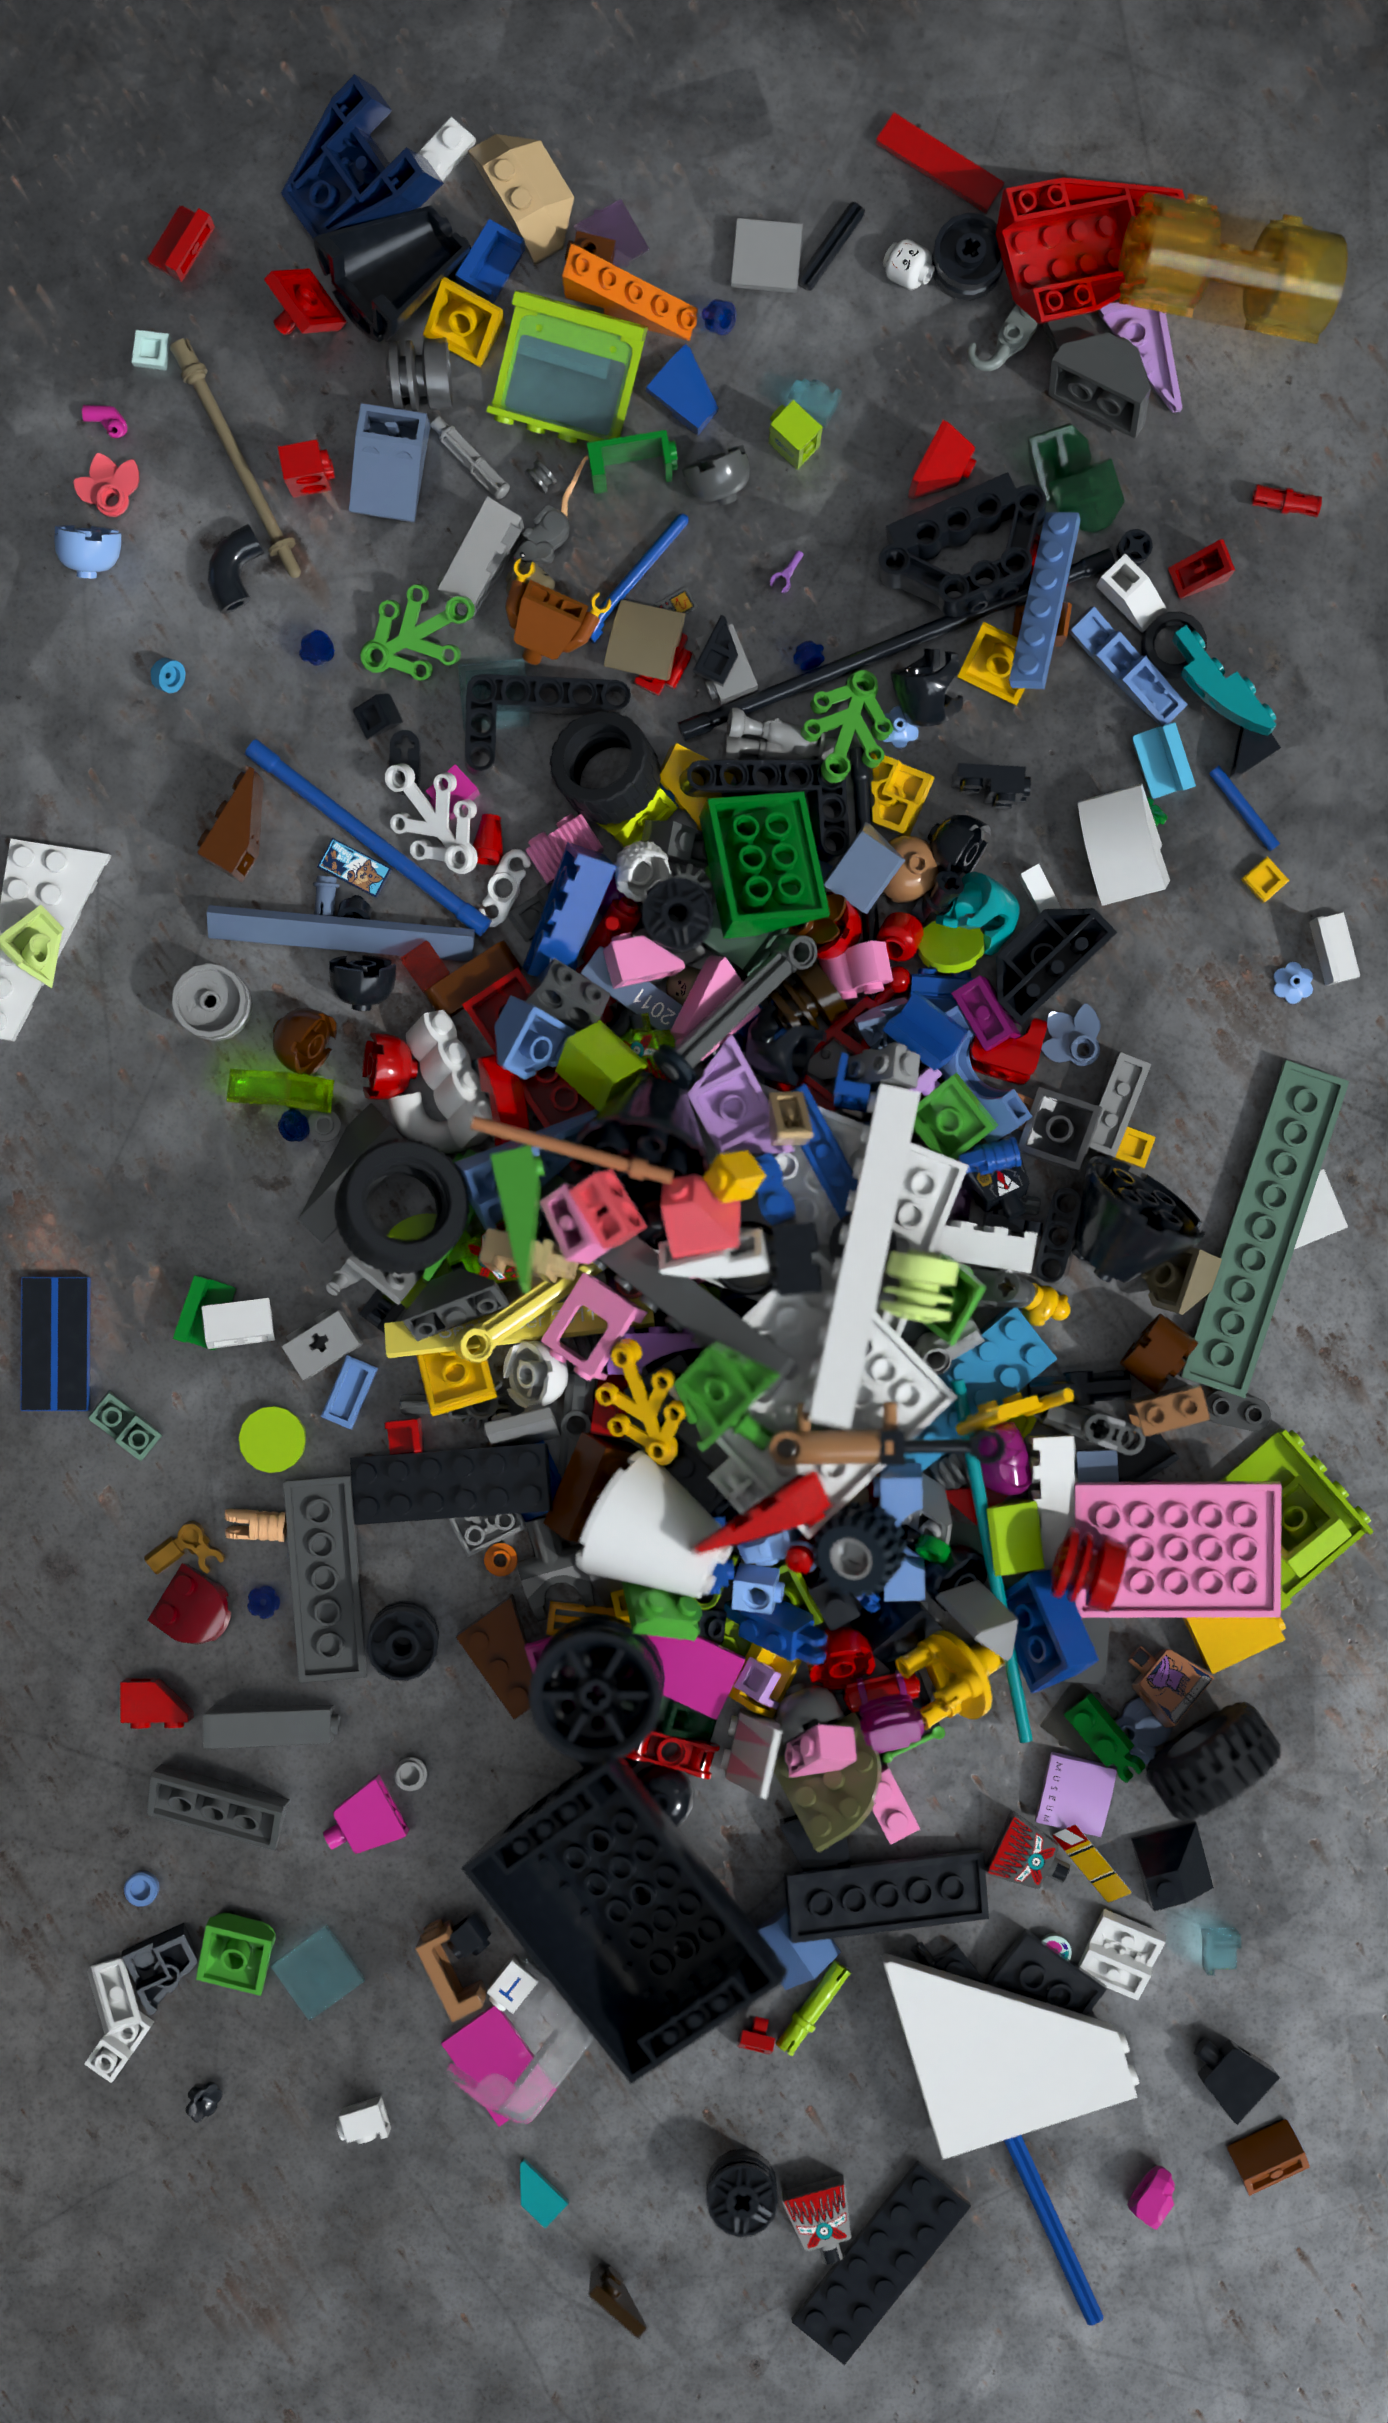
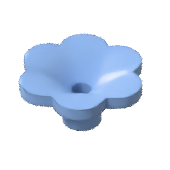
(900, 735)
(1285, 983)

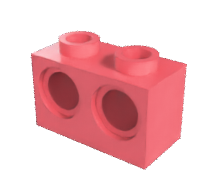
(608, 1209)

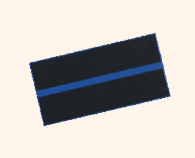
(55, 1343)

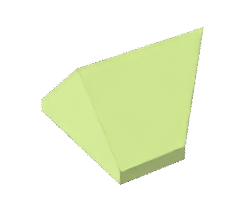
(34, 944)

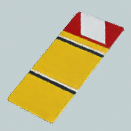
(1091, 1863)

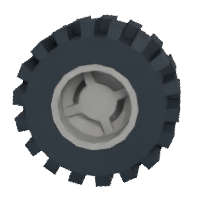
(859, 1549)

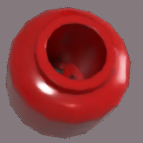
(902, 935)

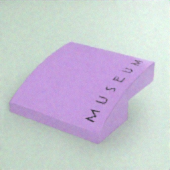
(1076, 1794)

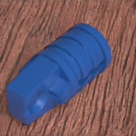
(992, 1157)

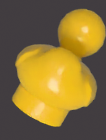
(1046, 1305)

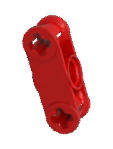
(691, 1755)

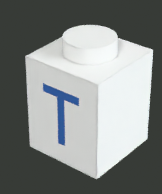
(511, 1985)

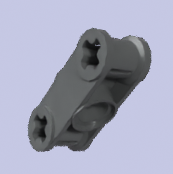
(1004, 1289)

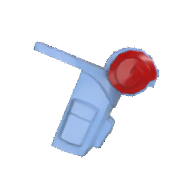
(786, 1545)

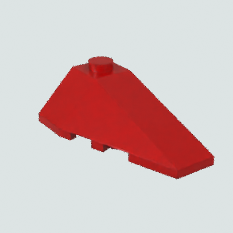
(787, 1507)

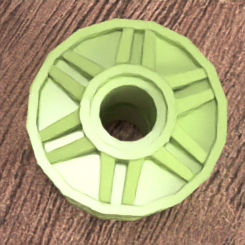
(919, 1283)

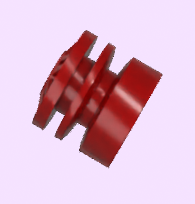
(1089, 1569)

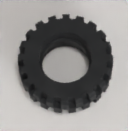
(1213, 1761)

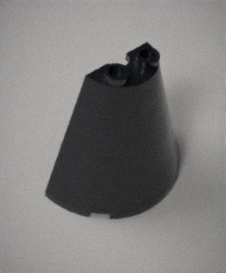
(389, 267)

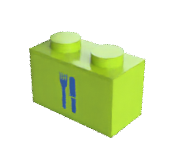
(794, 433)

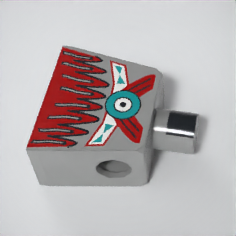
(820, 2216)

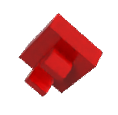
(756, 2039)

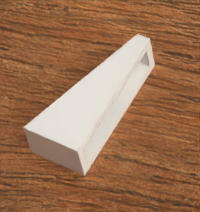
(1038, 889)

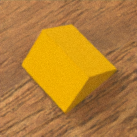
(465, 320)
(991, 663)

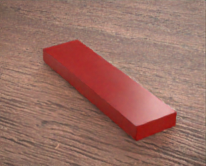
(940, 162)

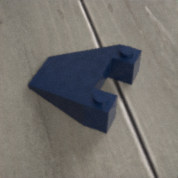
(344, 173)

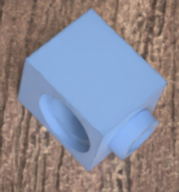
(750, 1599)

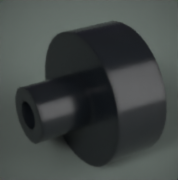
(355, 908)

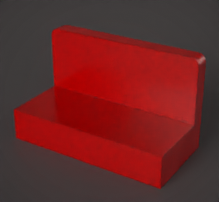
(181, 242)

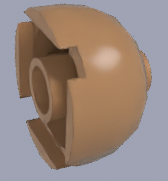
(916, 873)

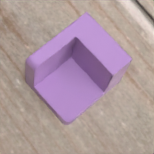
(758, 1682)

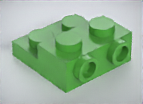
(952, 1119)

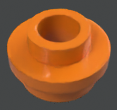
(508, 1551)

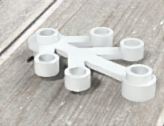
(436, 820)

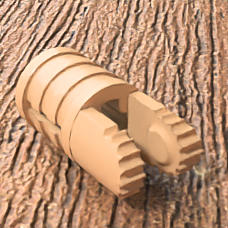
(262, 1525)

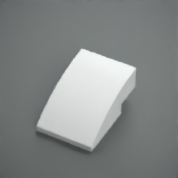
(1122, 845)

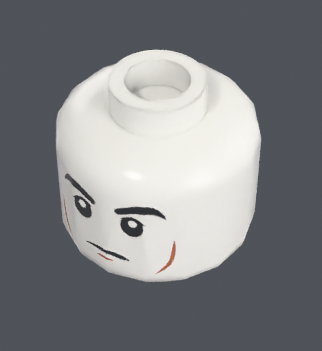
(908, 264)

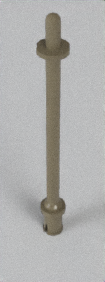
(194, 374)

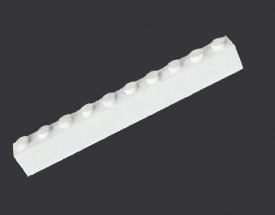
(863, 1257)

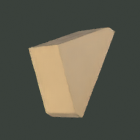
(788, 1119)

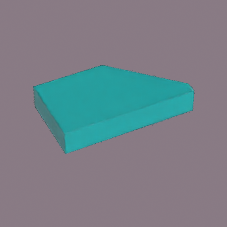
(539, 2195)

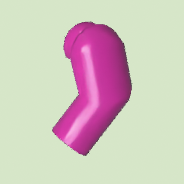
(109, 418)

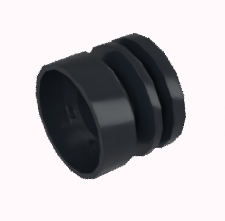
(742, 2173)

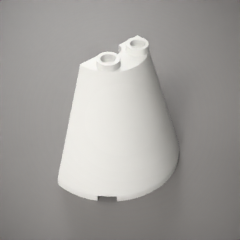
(646, 1532)

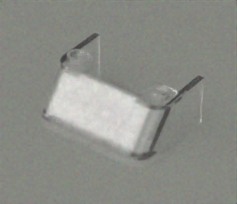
(546, 2071)

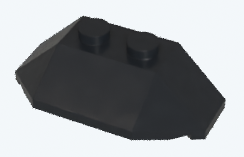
(1047, 957)

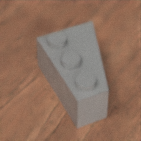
(482, 555)

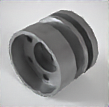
(420, 374)

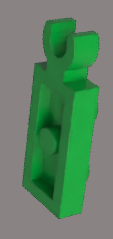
(1104, 1736)

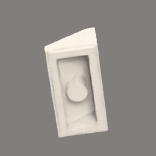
(113, 1995)

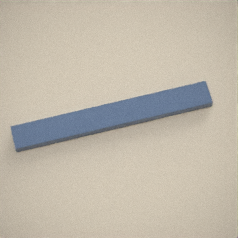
(337, 932)

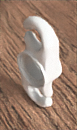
(504, 871)

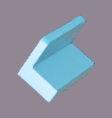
(1163, 760)

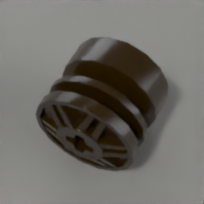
(807, 999)

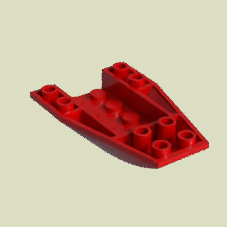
(1066, 243)

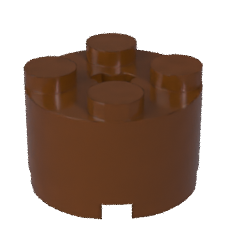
(1158, 1353)

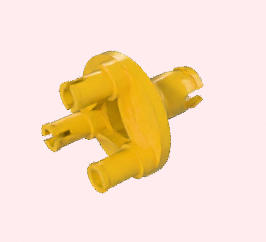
(957, 1674)

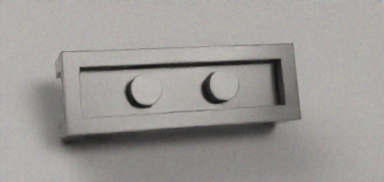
(1118, 1103)

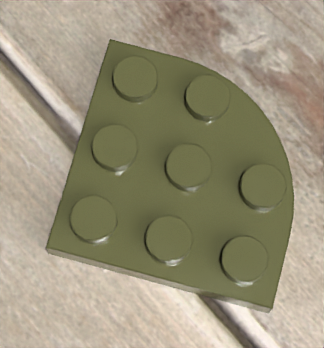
(838, 1800)

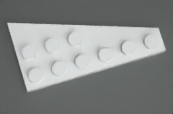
(34, 877)

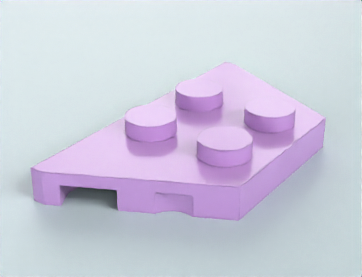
(733, 1104)

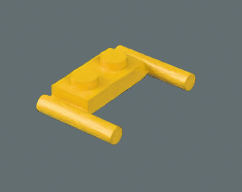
(1013, 1406)

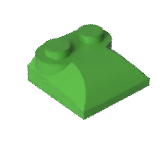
(965, 1298)
(661, 1612)
(236, 1953)

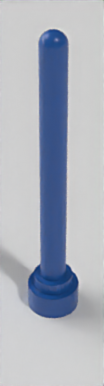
(640, 569)

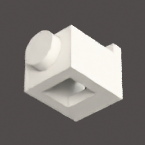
(363, 2121)

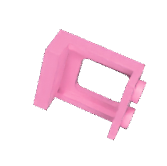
(607, 1304)

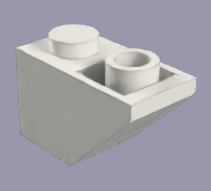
(1132, 593)

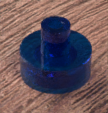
(719, 317)
(316, 648)

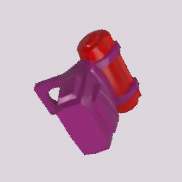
(886, 1710)

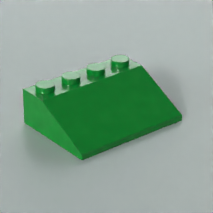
(762, 863)

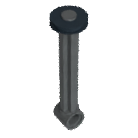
(678, 1061)

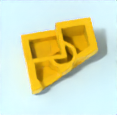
(675, 762)
(898, 795)

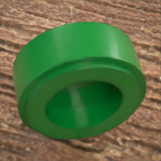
(932, 1549)

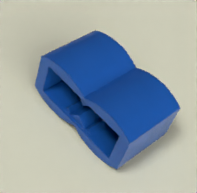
(774, 1199)

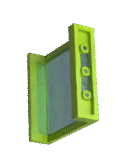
(567, 369)

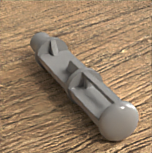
(470, 458)

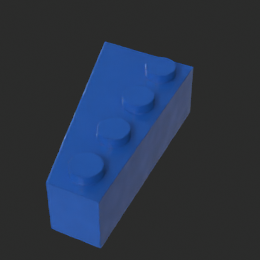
(569, 908)

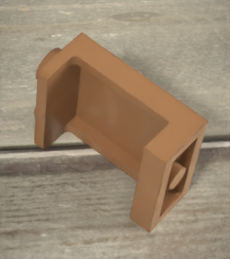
(1167, 1409)
(455, 1998)

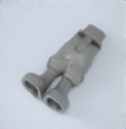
(781, 742)

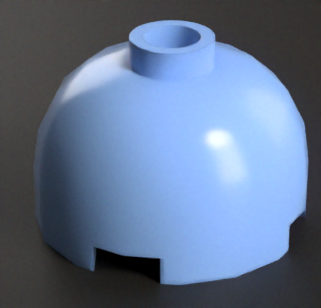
(87, 548)

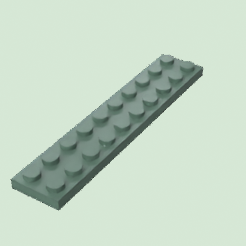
(1265, 1228)

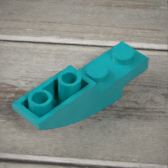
(1229, 696)

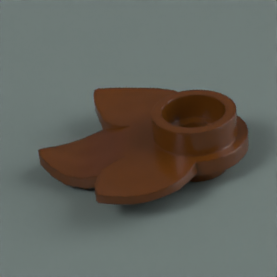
(823, 929)

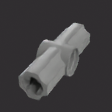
(946, 1353)

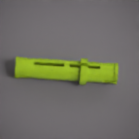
(814, 2006)

